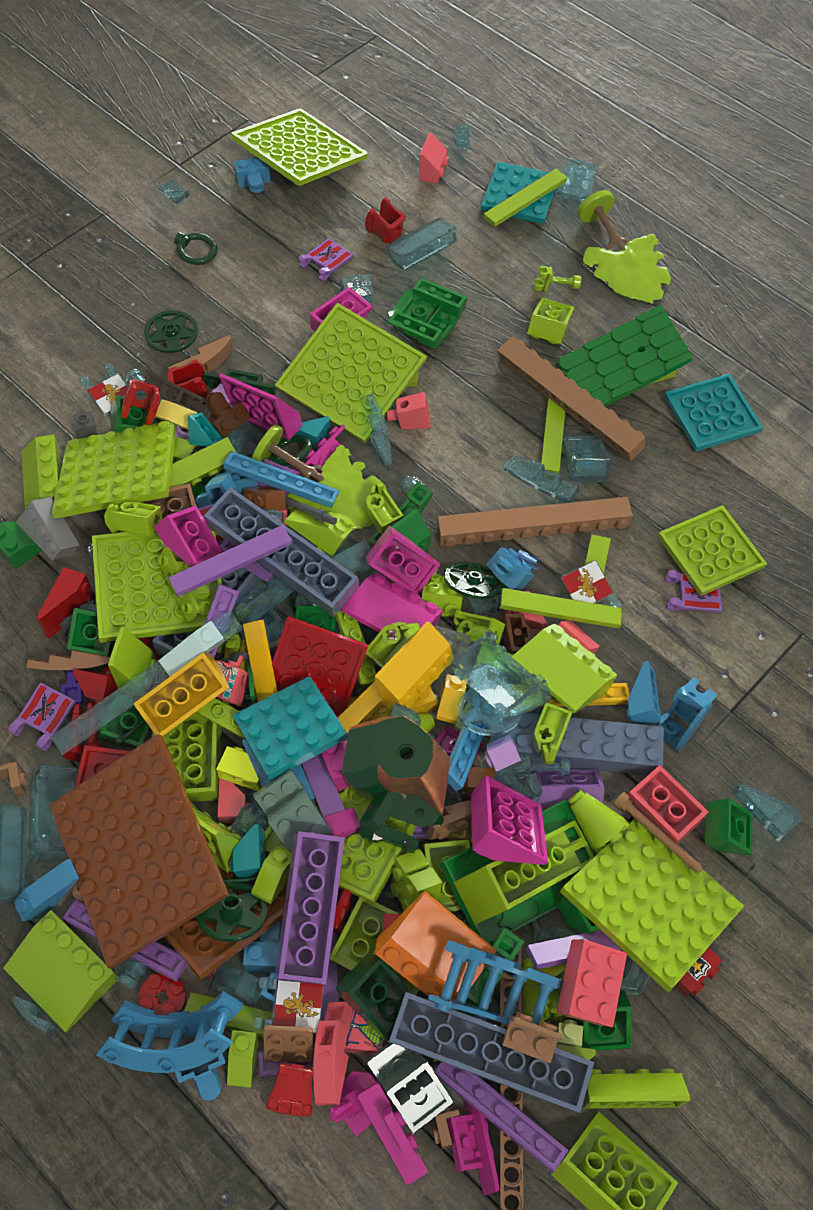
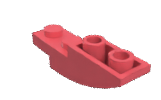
(329, 1054)

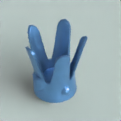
(530, 560)

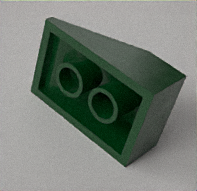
(374, 993)

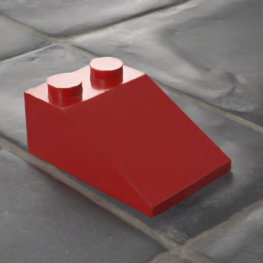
(68, 592)

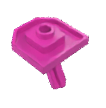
(350, 1106)

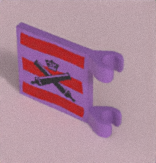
(328, 256)
(690, 598)
(44, 712)

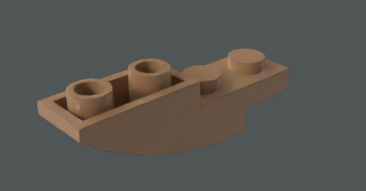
(211, 354)
(456, 816)

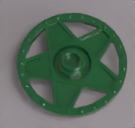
(171, 331)
(472, 582)
(233, 912)

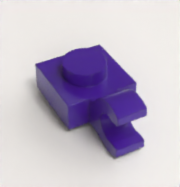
(72, 688)

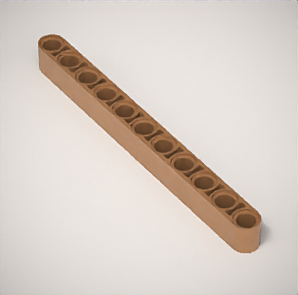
(505, 1160)

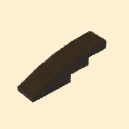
(178, 395)

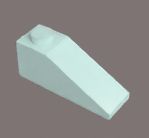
(200, 641)

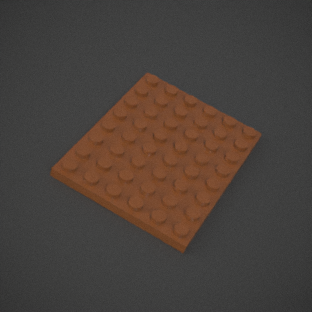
(137, 851)

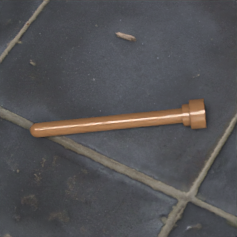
(624, 803)

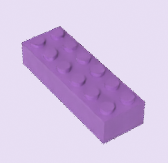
(309, 908)

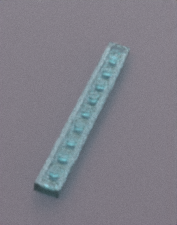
(125, 697)

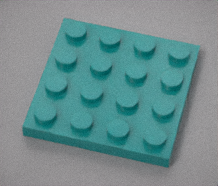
(509, 180)
(713, 412)
(290, 727)

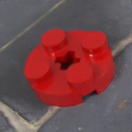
(156, 985)

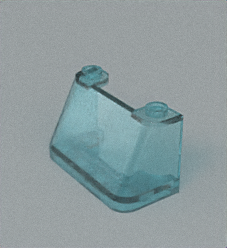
(500, 678)
(46, 787)

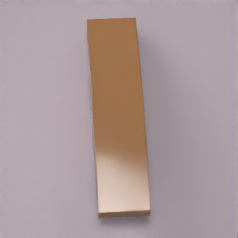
(77, 660)

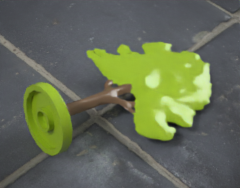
(634, 267)
(335, 473)

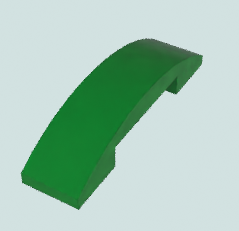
(416, 499)
(506, 946)

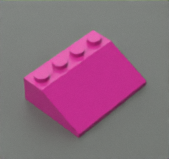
(262, 407)
(384, 602)
(507, 824)

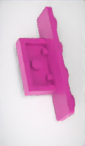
(324, 450)
(392, 1133)
(473, 1148)

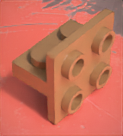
(531, 1038)
(288, 1043)

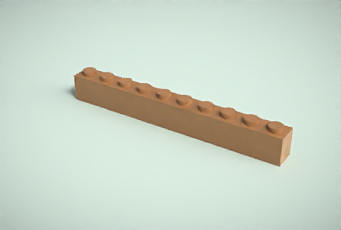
(572, 399)
(534, 521)

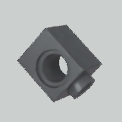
(85, 424)

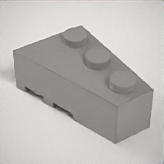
(48, 533)

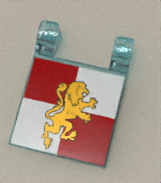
(106, 390)
(589, 585)
(294, 1003)

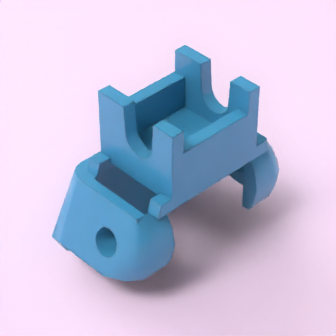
(690, 707)

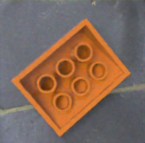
(418, 941)

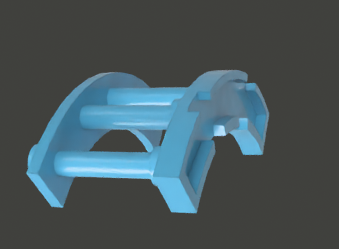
(496, 966)
(205, 1024)

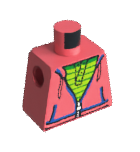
(362, 1037)

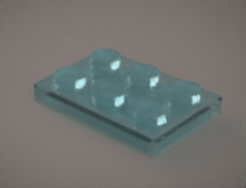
(579, 179)

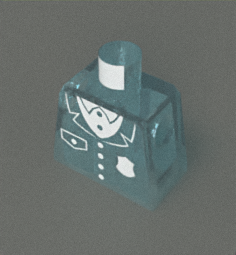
(360, 284)

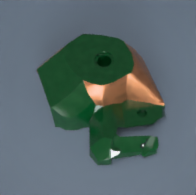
(401, 773)

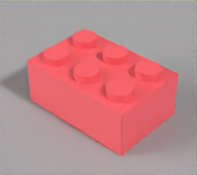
(667, 804)
(591, 983)

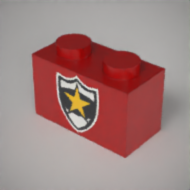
(703, 967)

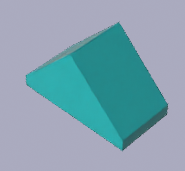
(315, 429)
(201, 431)

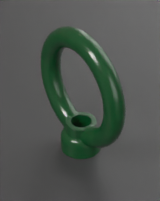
(182, 240)
(295, 439)

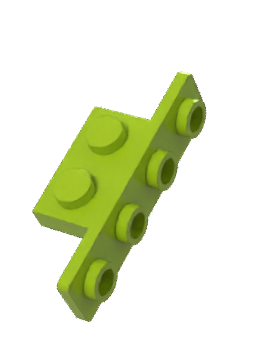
(187, 601)
(350, 628)
(221, 714)

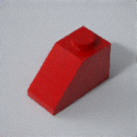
(95, 684)

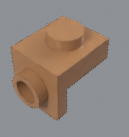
(17, 778)
(441, 1132)

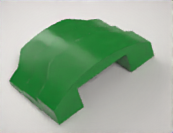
(428, 312)

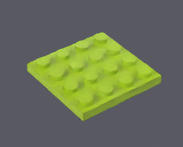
(711, 550)

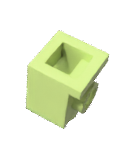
(571, 1033)

